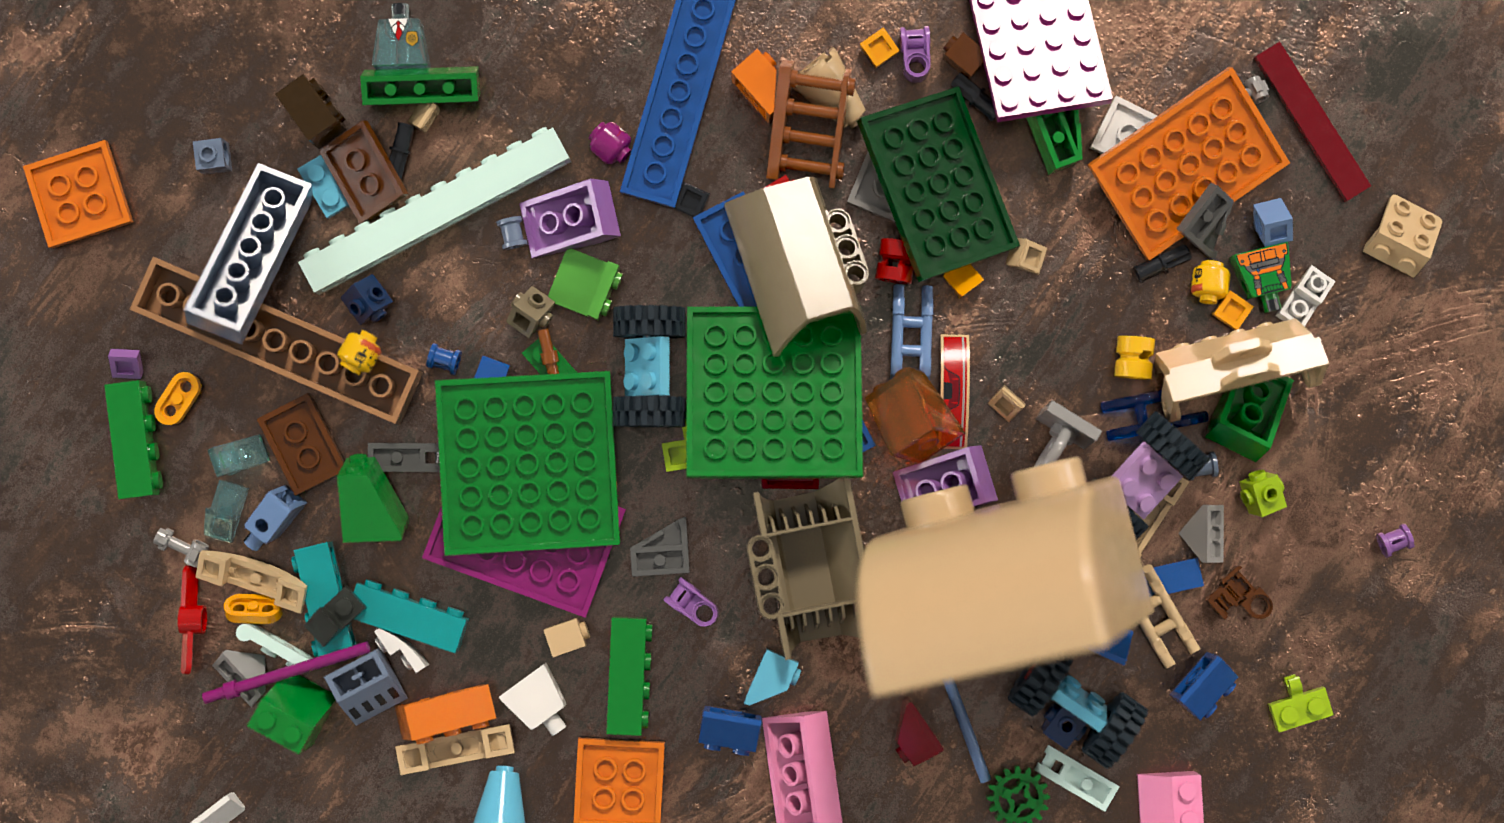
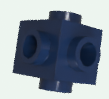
(367, 300)
(1062, 732)

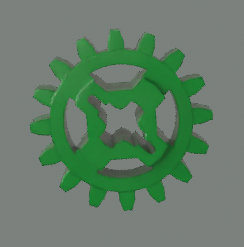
(1023, 784)

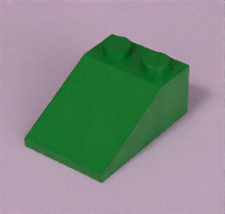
(1250, 417)

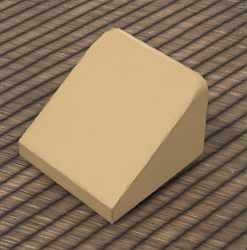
(424, 116)
(1027, 256)

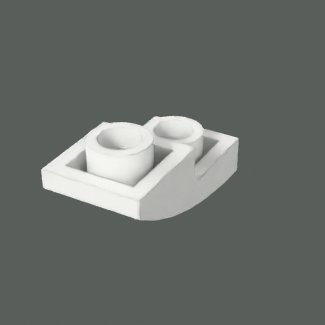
(1306, 296)
(393, 642)

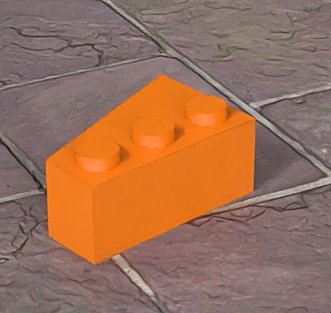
(445, 714)

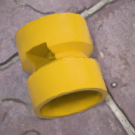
(1134, 357)

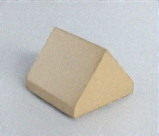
(1006, 403)

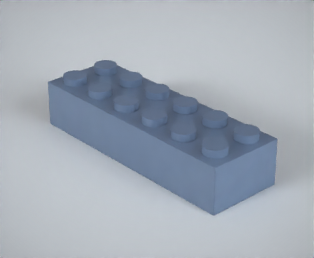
(249, 254)

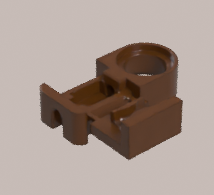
(1234, 591)

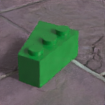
(1058, 139)

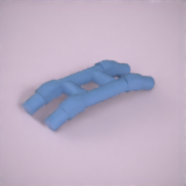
(900, 322)

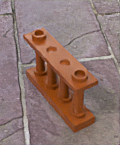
(784, 134)

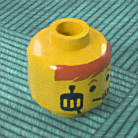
(1210, 281)
(359, 352)

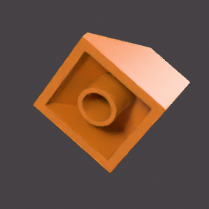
(757, 82)

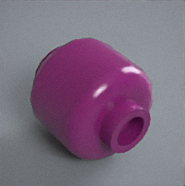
(610, 143)

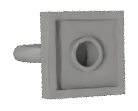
(1065, 430)

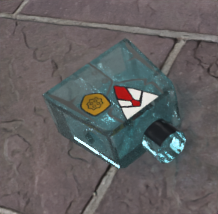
(400, 41)

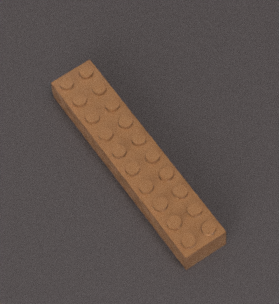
(284, 346)

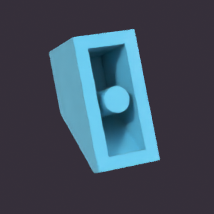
(772, 677)

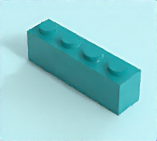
(321, 574)
(411, 618)

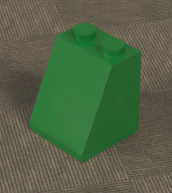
(368, 502)
(293, 713)

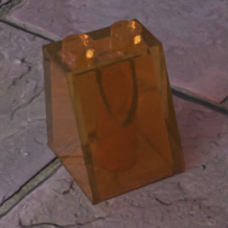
(913, 416)

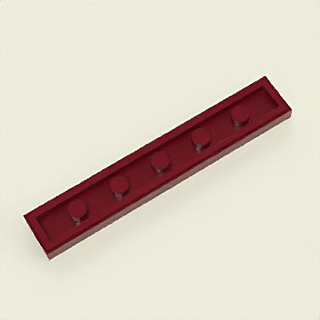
(1312, 121)

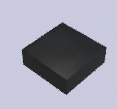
(691, 200)

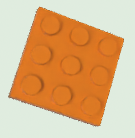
(78, 194)
(618, 781)

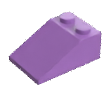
(570, 218)
(947, 471)

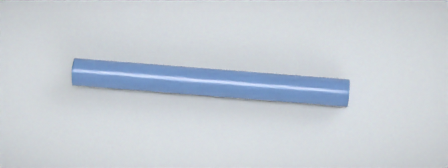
(967, 731)

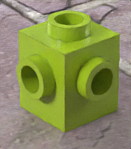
(1262, 493)

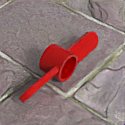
(191, 617)

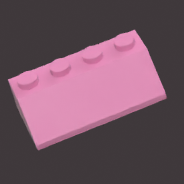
(802, 768)
(1170, 797)

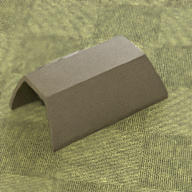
(796, 257)
(813, 562)

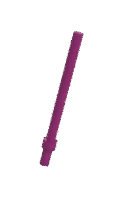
(234, 689)

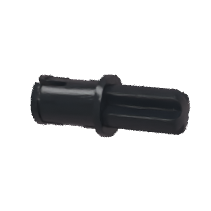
(975, 95)
(401, 147)
(1162, 263)

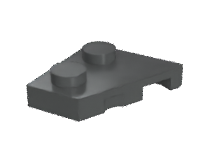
(1207, 220)
(662, 552)

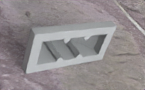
(1206, 533)
(242, 666)

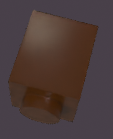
(963, 55)

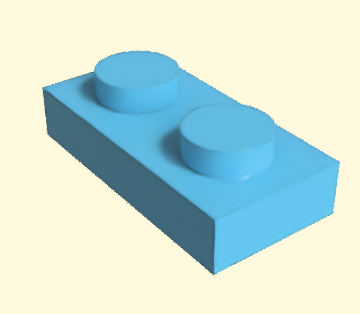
(323, 187)

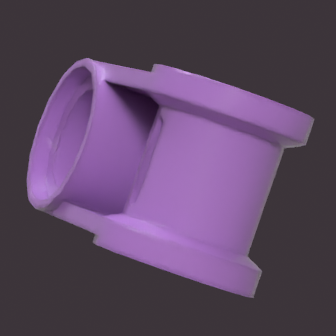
(915, 48)
(691, 602)

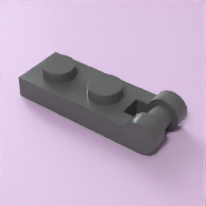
(405, 456)

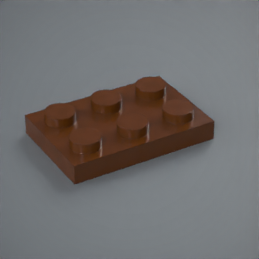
(363, 172)
(301, 444)

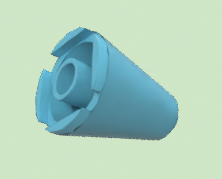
(501, 798)

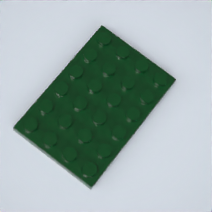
(938, 183)

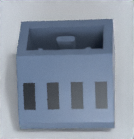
(366, 687)

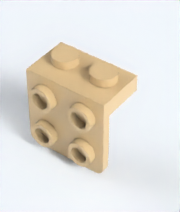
(1404, 236)

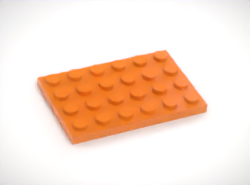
(1174, 157)

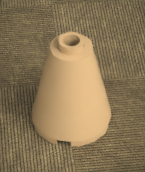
(831, 67)

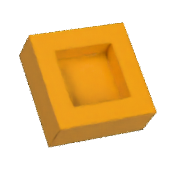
(879, 48)
(1232, 310)

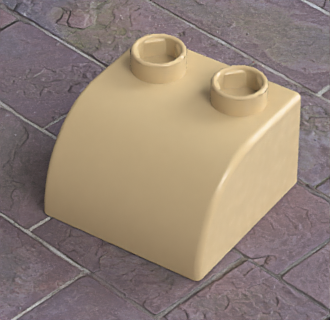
(1000, 581)

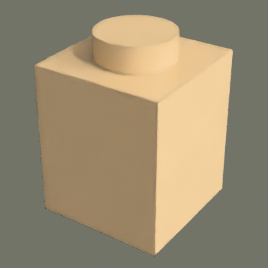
(566, 636)

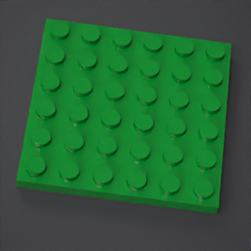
(770, 412)
(527, 462)

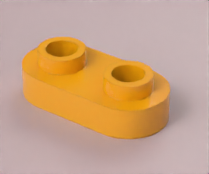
(177, 397)
(252, 609)

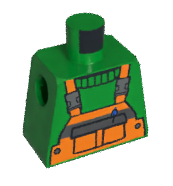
(1264, 274)

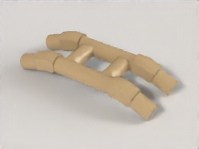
(1174, 621)

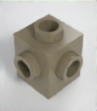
(533, 306)

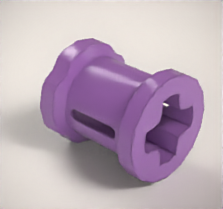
(1386, 540)

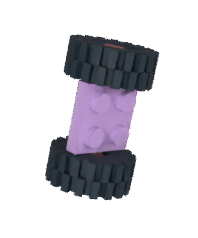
(1147, 474)

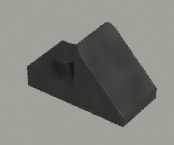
(334, 616)

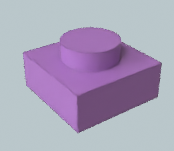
(125, 363)

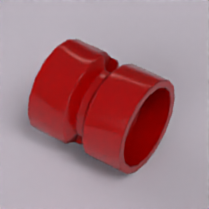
(890, 251)

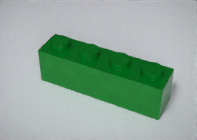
(420, 85)
(132, 439)
(627, 675)

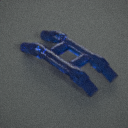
(1139, 402)

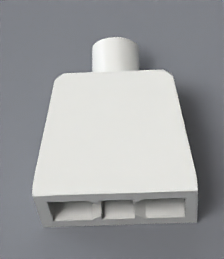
(537, 700)

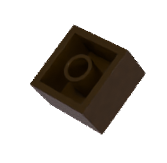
(308, 107)

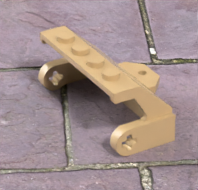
(1238, 361)

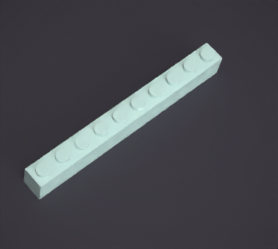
(434, 211)

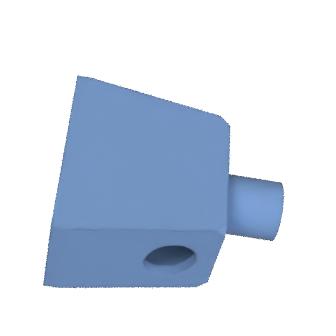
(272, 516)

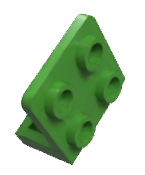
(585, 284)

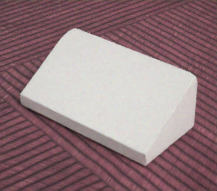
(222, 811)

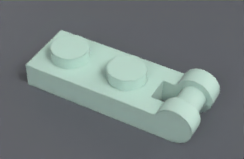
(271, 644)
(1077, 778)

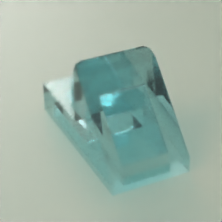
(238, 456)
(225, 511)

